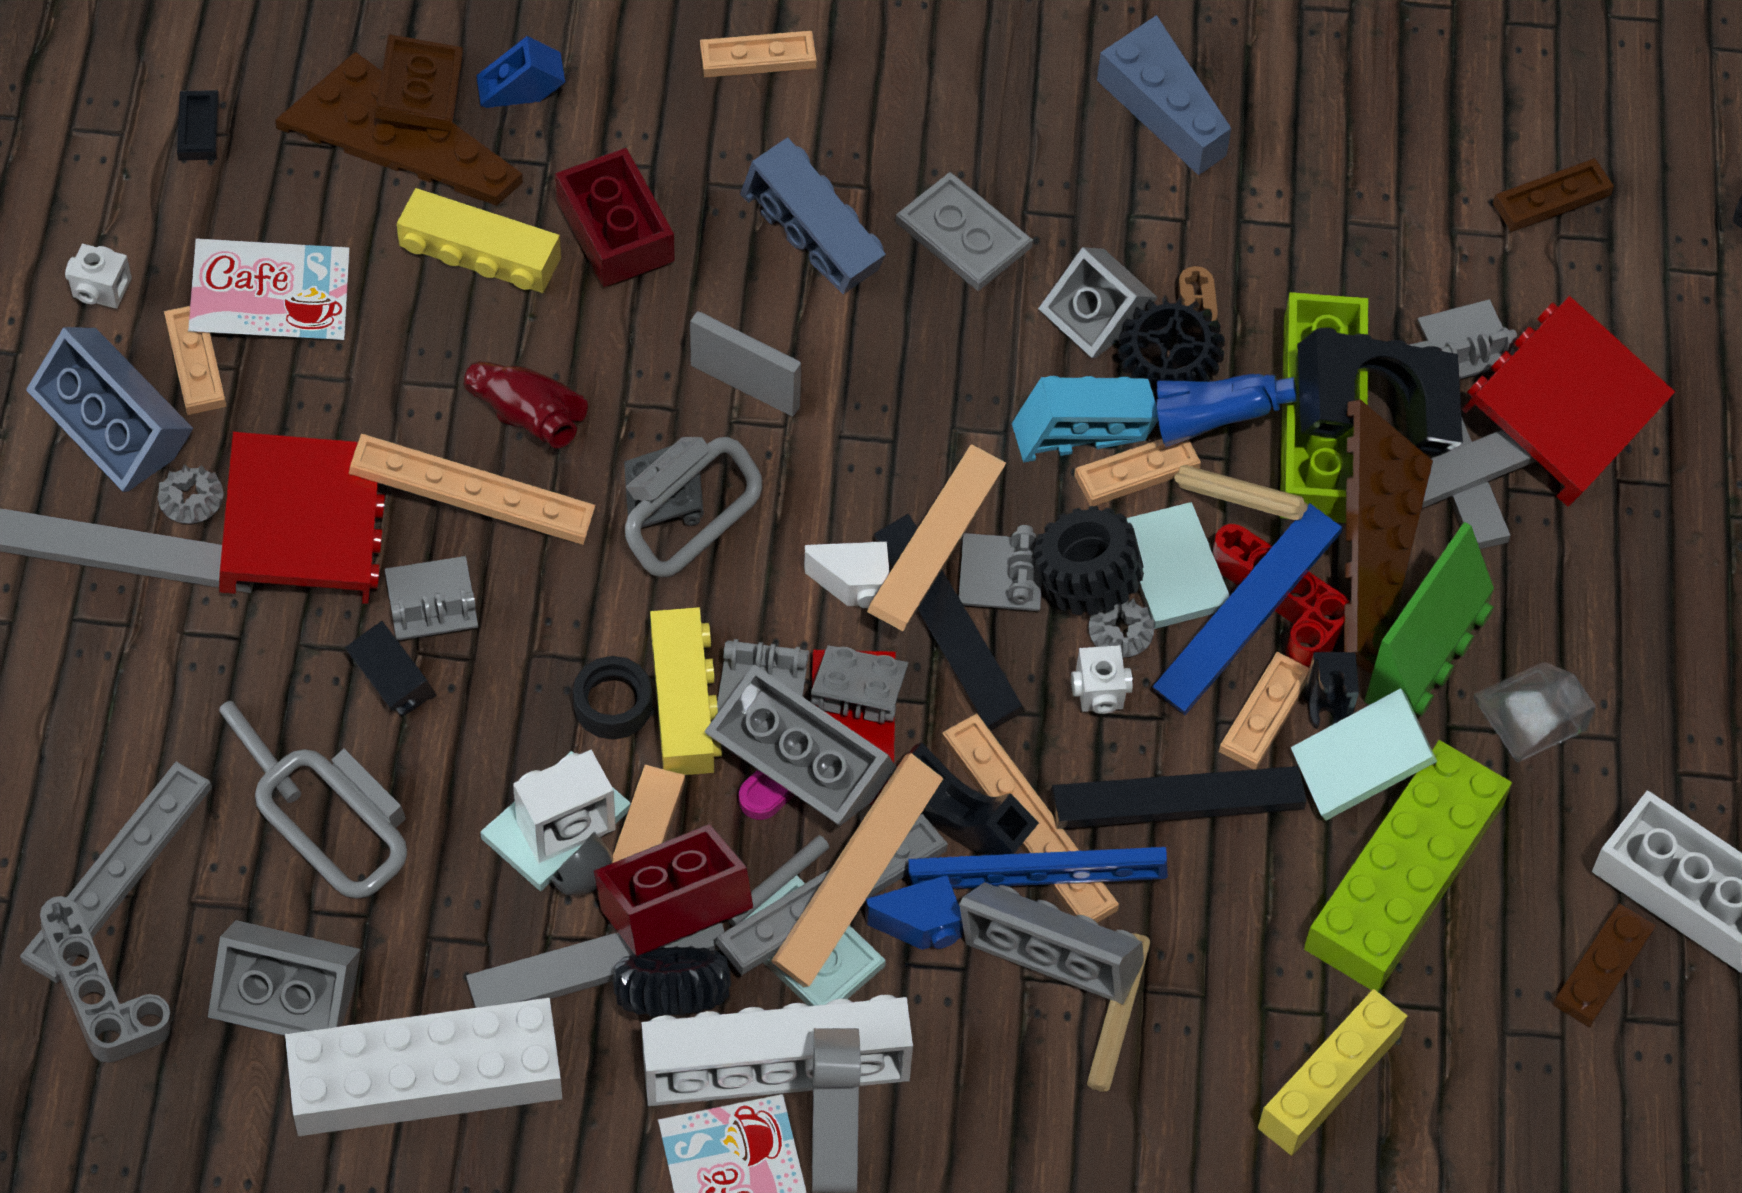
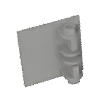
(1471, 333)
(1000, 571)
(431, 598)
(782, 663)
(858, 680)

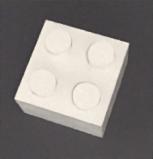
(564, 805)

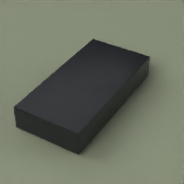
(198, 125)

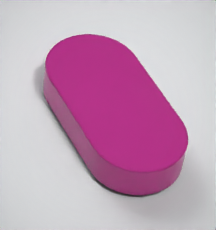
(762, 796)

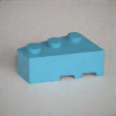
(1084, 412)

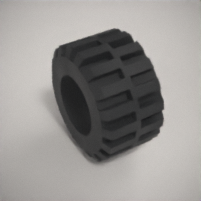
(1089, 560)

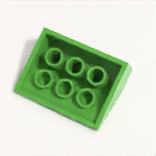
(1435, 625)

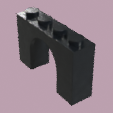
(1422, 376)

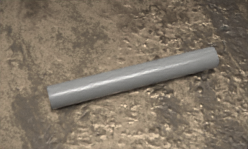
(257, 748)
(783, 875)

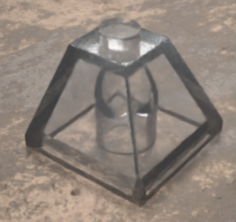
(1536, 709)

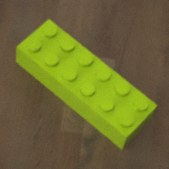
(1310, 463)
(1407, 867)

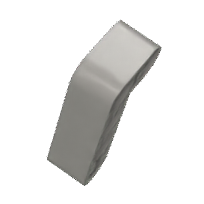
(93, 978)
(835, 1110)

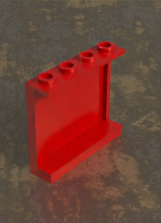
(1570, 395)
(299, 515)

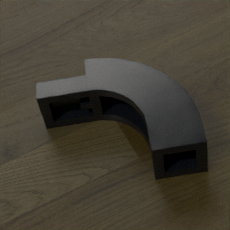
(971, 818)

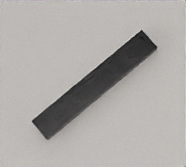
(958, 637)
(1177, 797)

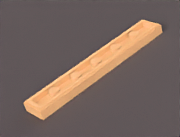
(471, 489)
(936, 538)
(998, 775)
(857, 870)

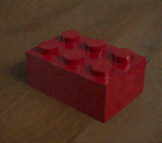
(615, 217)
(673, 889)

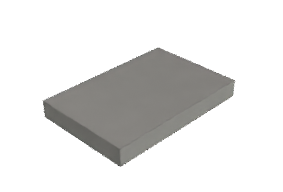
(964, 231)
(745, 363)

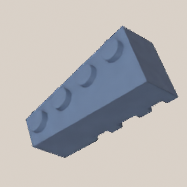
(1165, 94)
(812, 215)

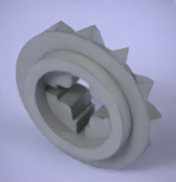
(198, 506)
(1139, 632)

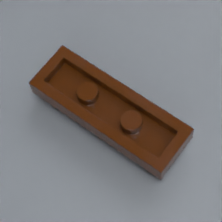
(1553, 194)
(1604, 965)

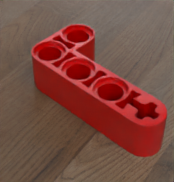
(1238, 553)

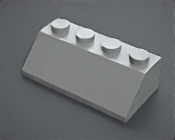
(800, 746)
(1051, 941)

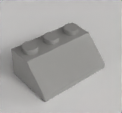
(281, 980)

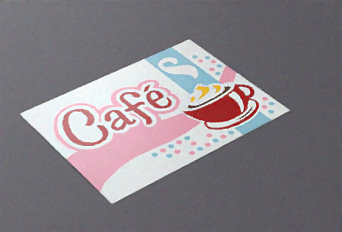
(269, 289)
(733, 1149)

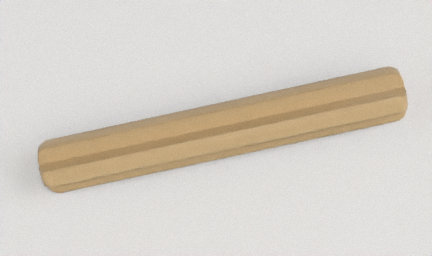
(1241, 492)
(1113, 1033)

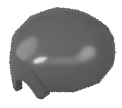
(577, 872)

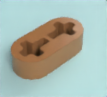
(1207, 295)

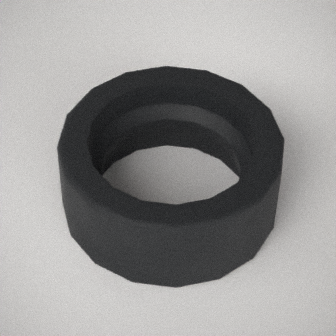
(605, 670)

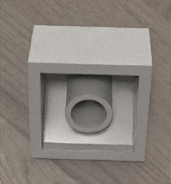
(1095, 300)

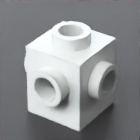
(98, 275)
(1101, 679)

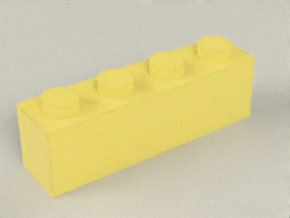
(479, 240)
(682, 690)
(1332, 1072)

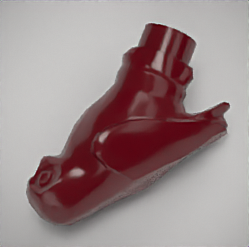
(528, 400)

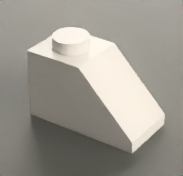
(849, 569)

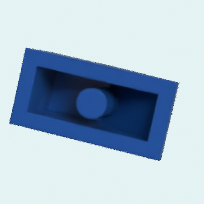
(521, 75)
(918, 914)

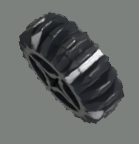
(1142, 337)
(672, 981)

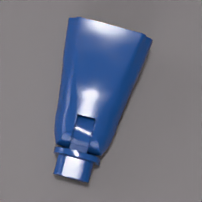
(1195, 407)

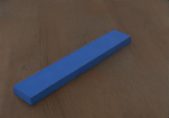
(1247, 609)
(1043, 867)

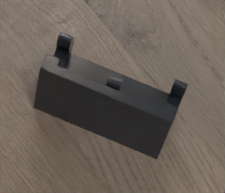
(390, 669)
(1331, 685)

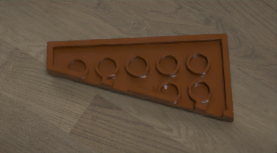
(343, 114)
(1381, 523)

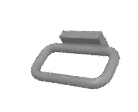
(667, 477)
(361, 794)

